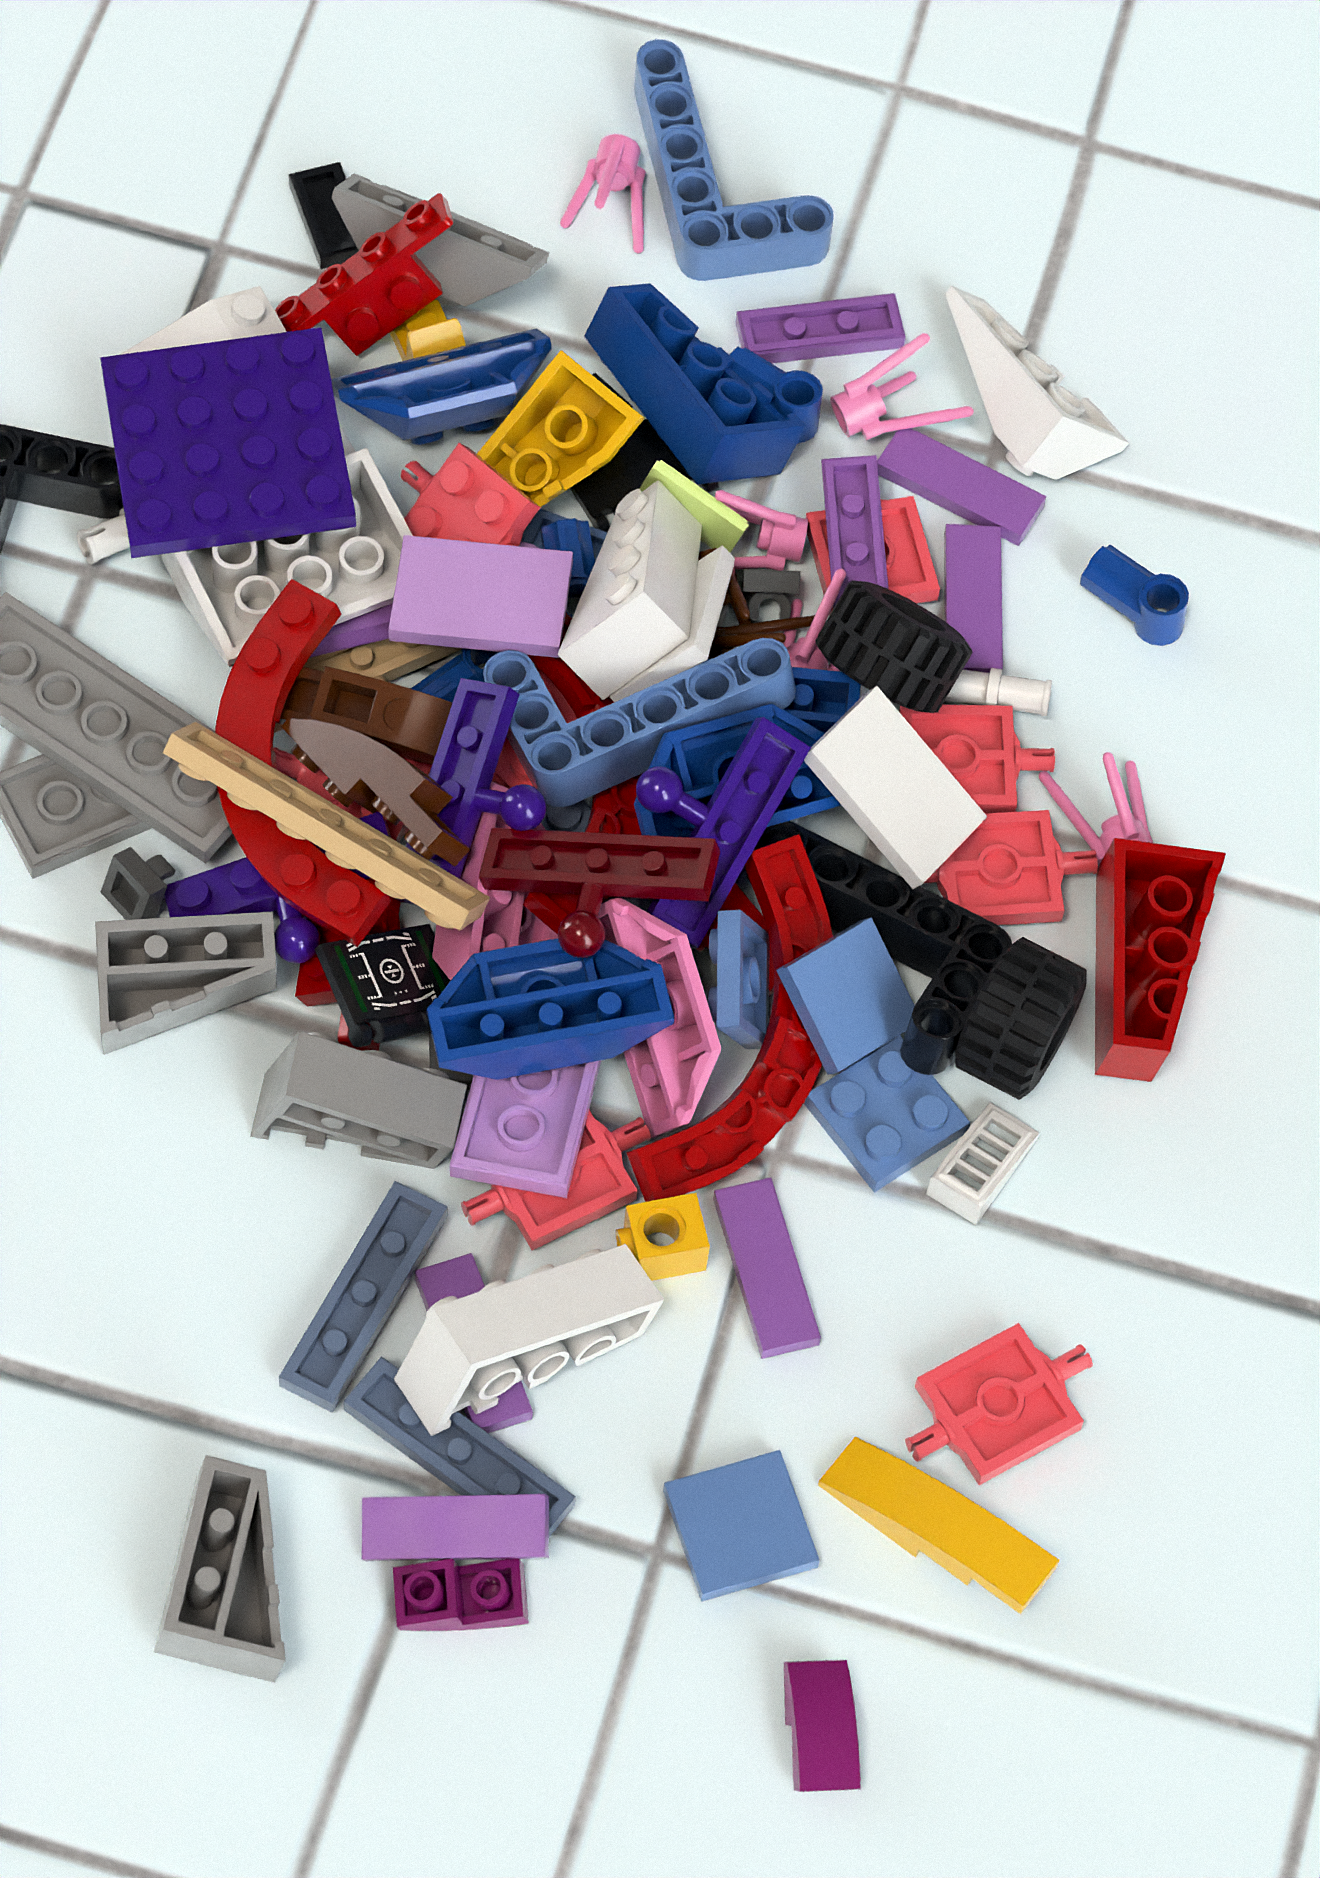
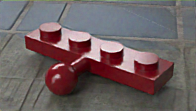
(597, 867)

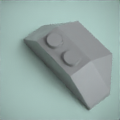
(465, 258)

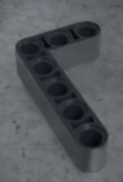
(72, 489)
(918, 931)

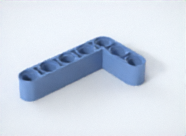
(692, 193)
(634, 725)

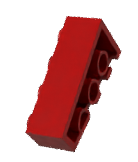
(1147, 940)

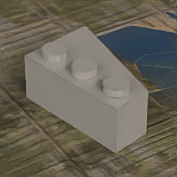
(178, 971)
(359, 1100)
(223, 1579)

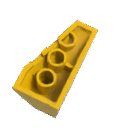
(560, 431)

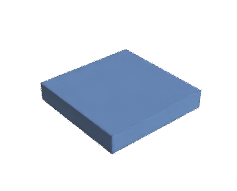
(848, 995)
(740, 1525)

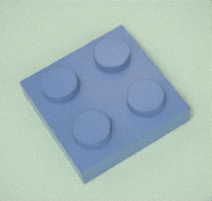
(742, 990)
(886, 1115)

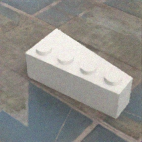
(637, 592)
(524, 1332)

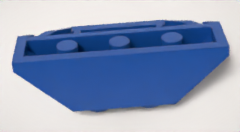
(447, 388)
(703, 755)
(545, 1009)

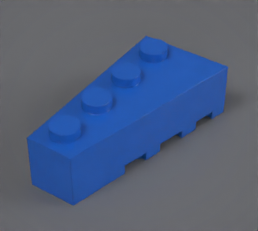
(688, 389)

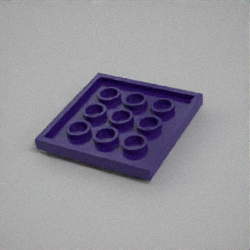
(227, 442)

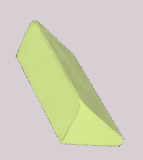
(718, 521)

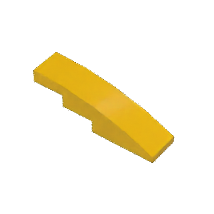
(939, 1522)

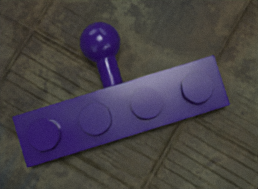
(468, 763)
(732, 817)
(240, 889)

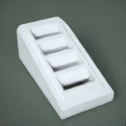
(963, 1197)

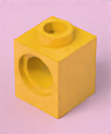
(676, 1217)

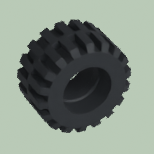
(894, 646)
(1020, 1018)

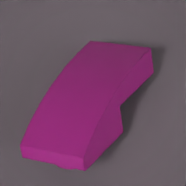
(460, 1597)
(823, 1725)

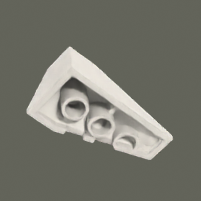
(1026, 406)

